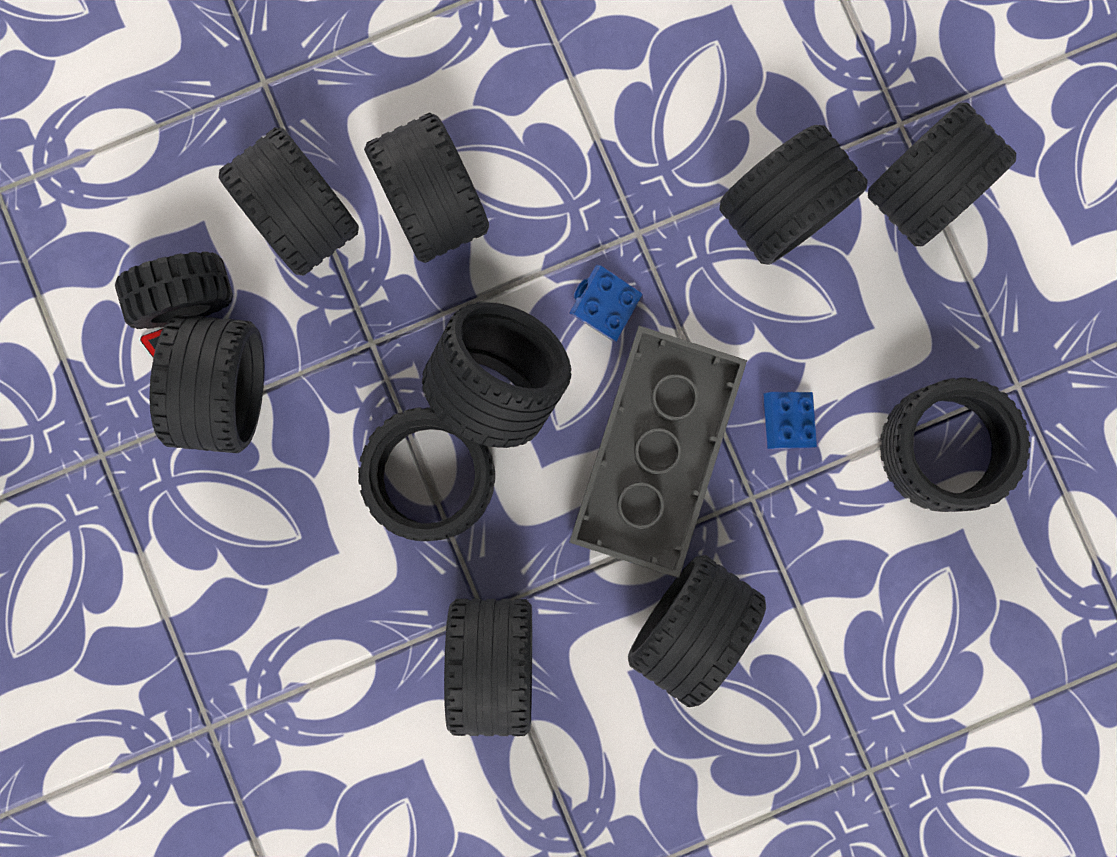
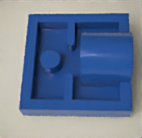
(605, 302)
(790, 420)

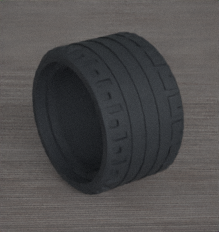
(941, 174)
(427, 187)
(792, 193)
(288, 201)
(207, 383)
(481, 404)
(1006, 432)
(373, 485)
(697, 631)
(488, 667)

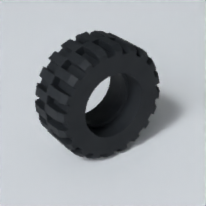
(173, 286)

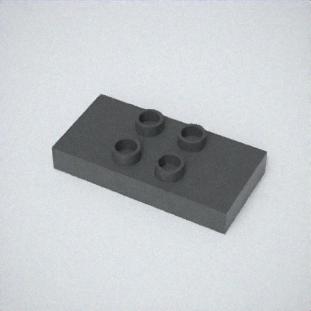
(658, 451)

